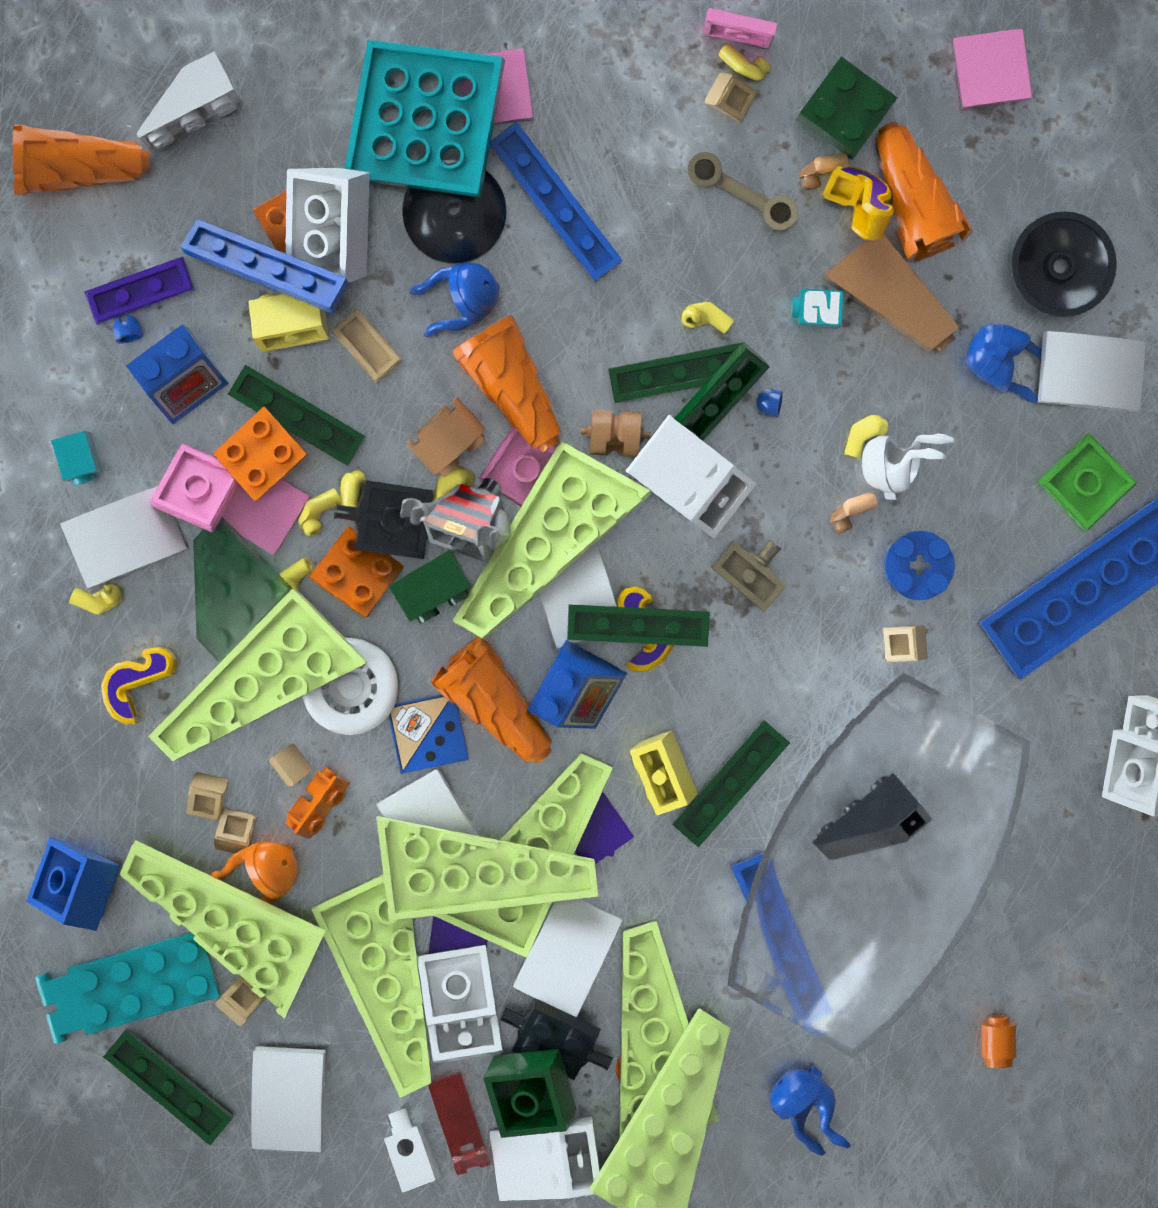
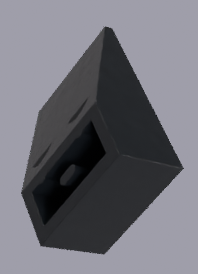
(877, 821)

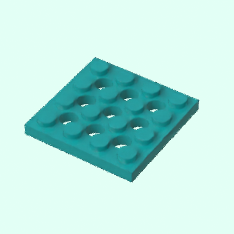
(473, 140)

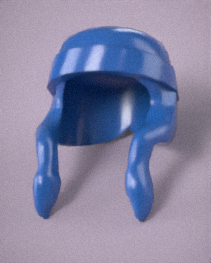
(472, 291)
(992, 356)
(795, 1096)

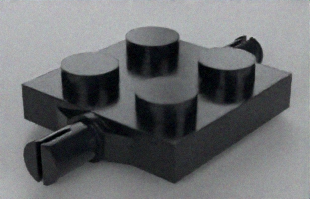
(379, 520)
(552, 1028)

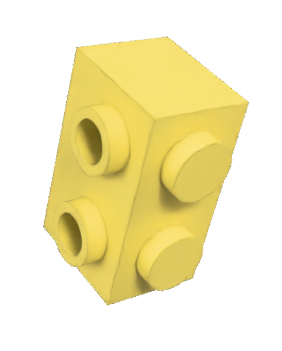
(286, 322)
(664, 772)

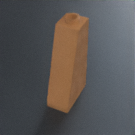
(893, 292)

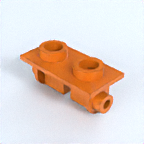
(309, 817)

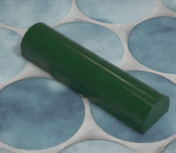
(722, 391)

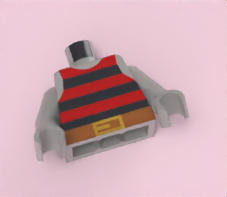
(463, 519)

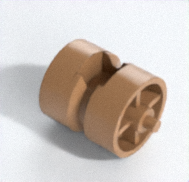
(615, 433)

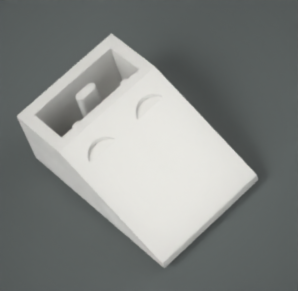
(193, 96)
(691, 477)
(547, 1164)

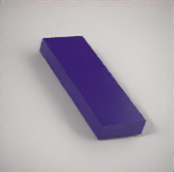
(139, 290)

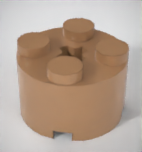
(447, 437)

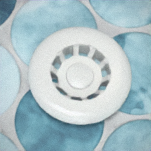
(353, 691)

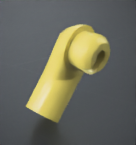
(741, 65)
(704, 314)
(863, 430)
(459, 475)
(350, 488)
(313, 510)
(296, 572)
(98, 602)

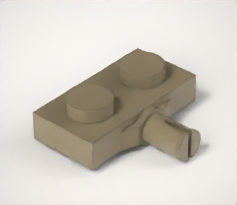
(751, 573)

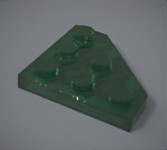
(231, 588)

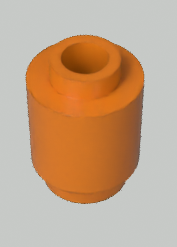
(998, 1041)

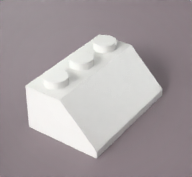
(329, 219)

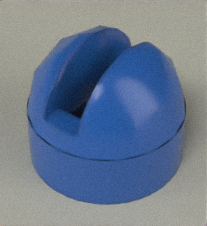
(127, 331)
(770, 402)

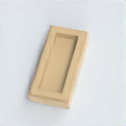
(366, 345)

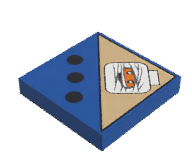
(427, 733)

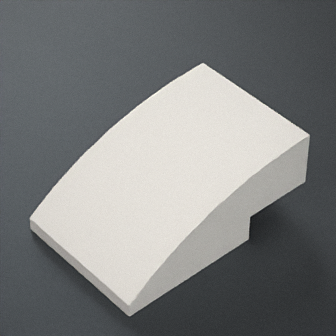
(1091, 371)
(122, 538)
(580, 584)
(1133, 758)
(428, 803)
(567, 954)
(460, 1004)
(288, 1099)

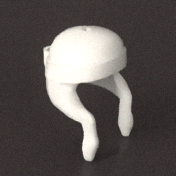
(894, 468)

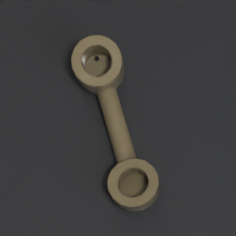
(706, 171)

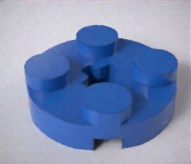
(933, 580)

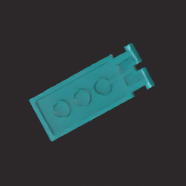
(129, 986)

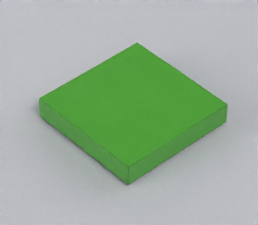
(1087, 482)

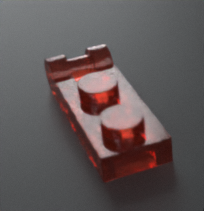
(458, 1122)

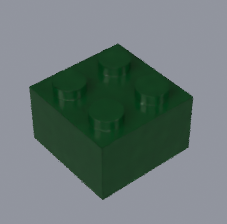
(846, 108)
(431, 586)
(530, 1093)

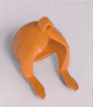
(268, 866)

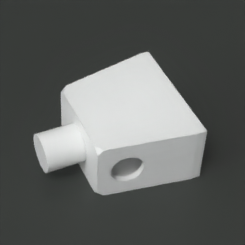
(414, 1168)

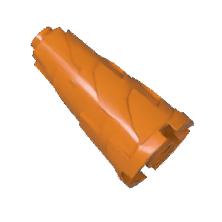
(66, 160)
(919, 198)
(510, 380)
(492, 698)

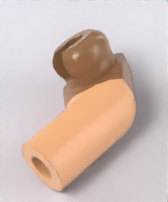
(819, 166)
(850, 508)

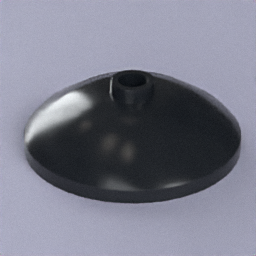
(457, 236)
(1087, 260)

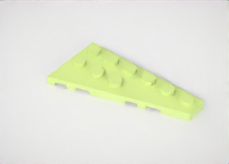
(558, 522)
(272, 666)
(550, 824)
(457, 872)
(236, 928)
(382, 976)
(650, 1017)
(664, 1139)

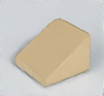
(730, 96)
(905, 644)
(290, 765)
(206, 796)
(234, 830)
(239, 1001)

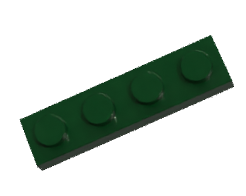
(667, 373)
(297, 415)
(638, 625)
(730, 783)
(168, 1086)

